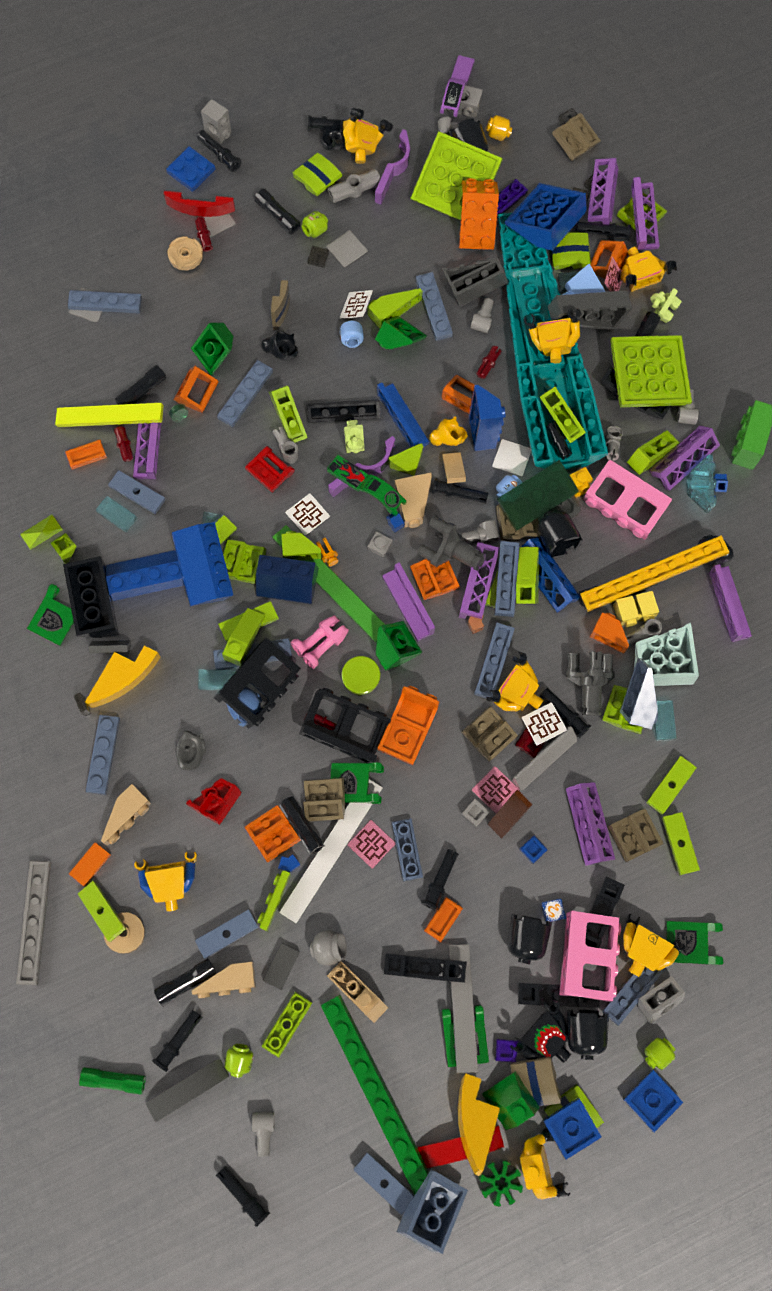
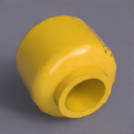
(498, 128)

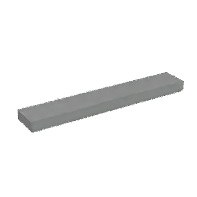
(33, 923)
(463, 1015)

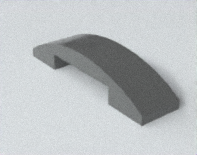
(187, 1090)

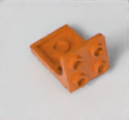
(478, 214)
(409, 725)

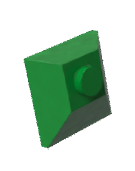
(398, 333)
(213, 346)
(395, 645)
(513, 1100)

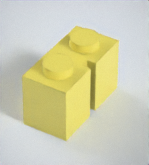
(633, 610)

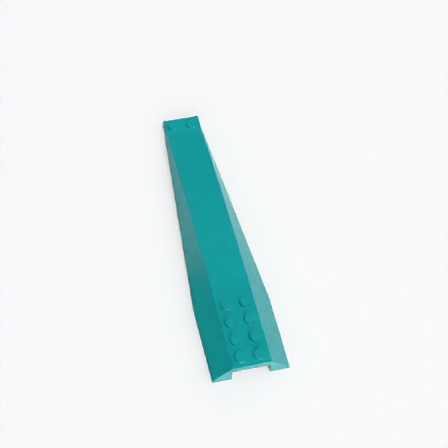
(530, 292)

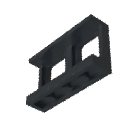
(251, 673)
(339, 737)

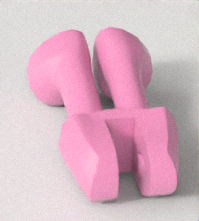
(325, 629)

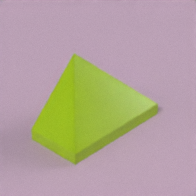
(407, 460)
(41, 532)
(64, 547)

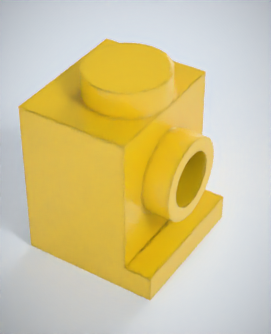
(582, 480)

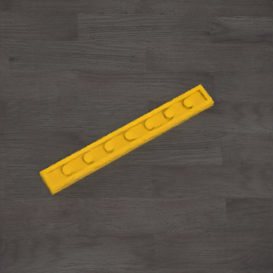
(654, 573)

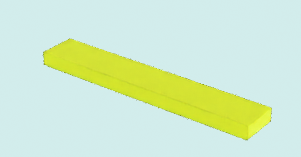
(109, 415)

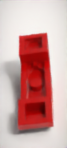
(199, 208)
(452, 1150)

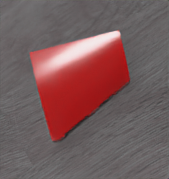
(216, 800)

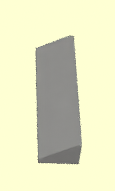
(545, 759)

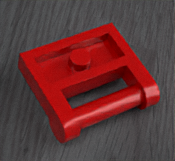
(266, 473)

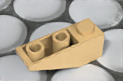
(125, 811)
(234, 977)
(357, 992)

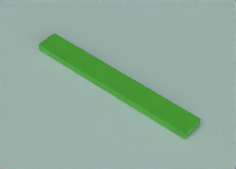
(341, 594)

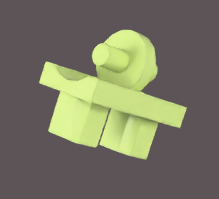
(664, 301)
(354, 437)

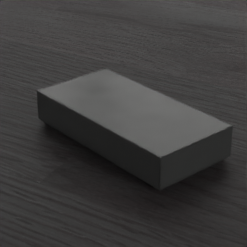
(109, 646)
(281, 966)

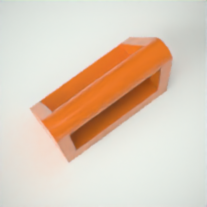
(619, 253)
(187, 384)
(455, 397)

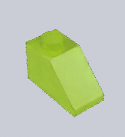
(299, 547)

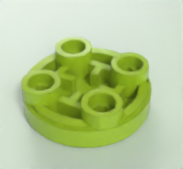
(360, 675)

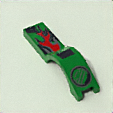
(366, 483)

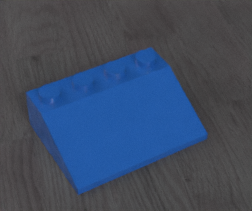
(547, 215)

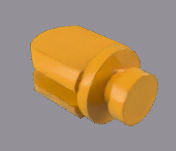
(331, 557)

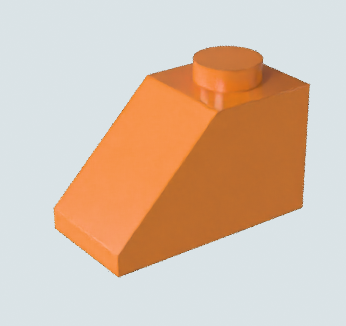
(610, 632)

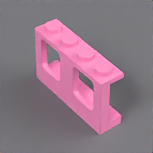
(634, 488)
(577, 954)

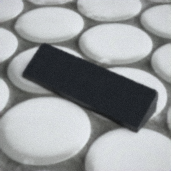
(343, 411)

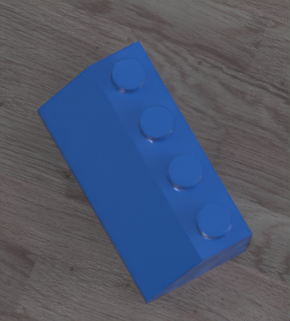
(485, 419)
(202, 564)
(144, 575)

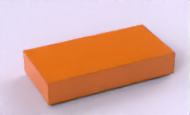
(86, 454)
(90, 864)
(443, 919)

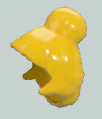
(448, 433)

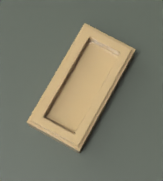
(454, 467)

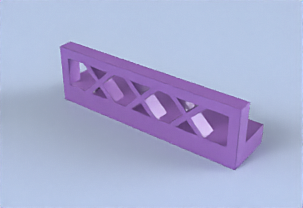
(609, 193)
(640, 216)
(152, 443)
(685, 452)
(409, 603)
(729, 603)
(464, 612)
(588, 824)

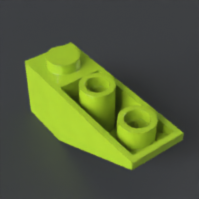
(528, 576)

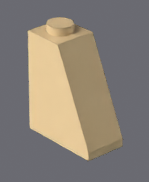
(416, 492)

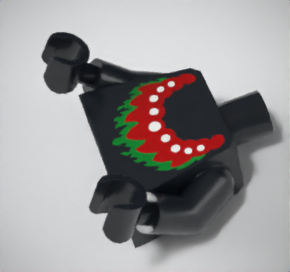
(545, 1036)

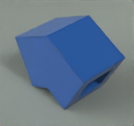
(721, 482)
(395, 522)
(289, 864)

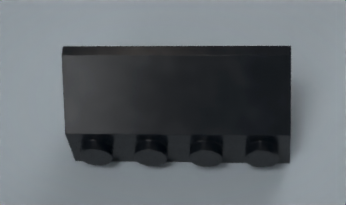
(90, 598)

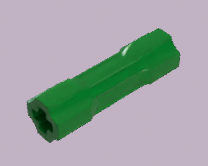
(111, 1080)

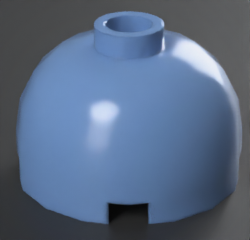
(250, 700)

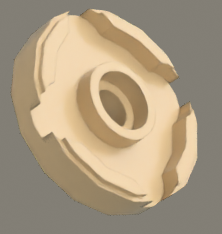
(182, 246)
(134, 936)

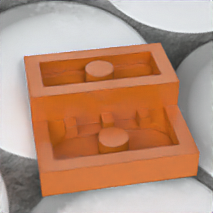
(434, 580)
(272, 833)

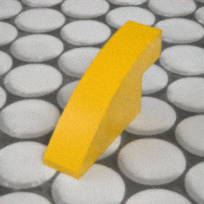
(121, 676)
(475, 1123)

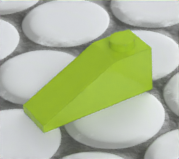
(392, 305)
(288, 413)
(562, 414)
(652, 452)
(243, 637)

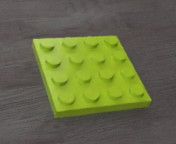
(446, 168)
(650, 371)

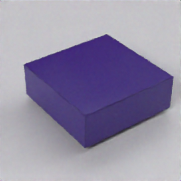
(504, 1052)

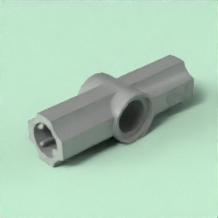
(354, 186)

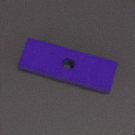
(510, 195)

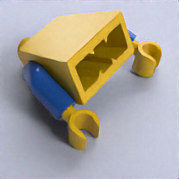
(167, 881)

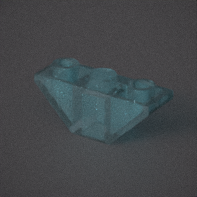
(702, 484)

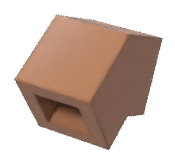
(475, 624)

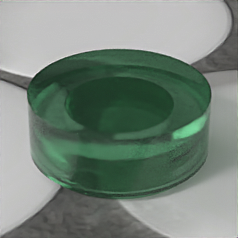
(178, 412)

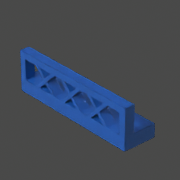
(401, 415)
(556, 575)

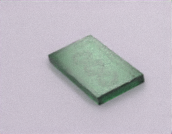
(537, 495)

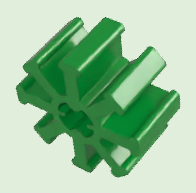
(504, 1188)

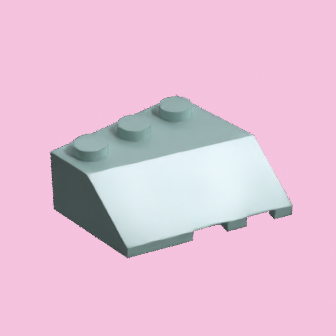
(670, 657)

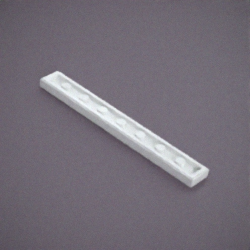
(327, 857)

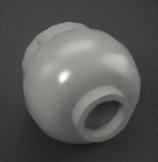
(328, 947)

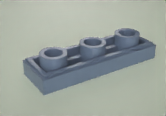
(128, 487)
(410, 861)
(215, 940)
(393, 1193)

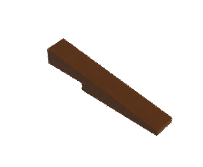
(510, 814)

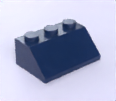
(286, 579)

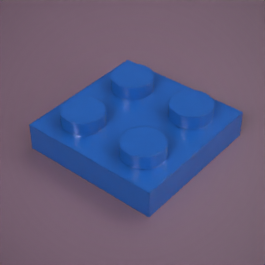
(191, 169)
(653, 1100)
(572, 1128)

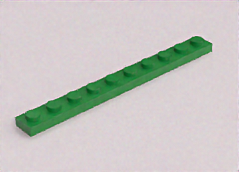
(376, 1092)

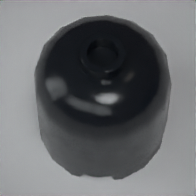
(471, 133)
(558, 533)
(528, 938)
(587, 1032)

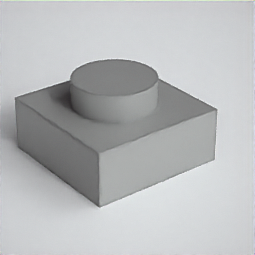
(380, 544)
(475, 813)

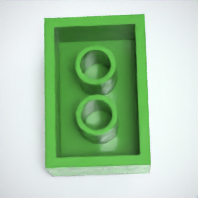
(753, 435)

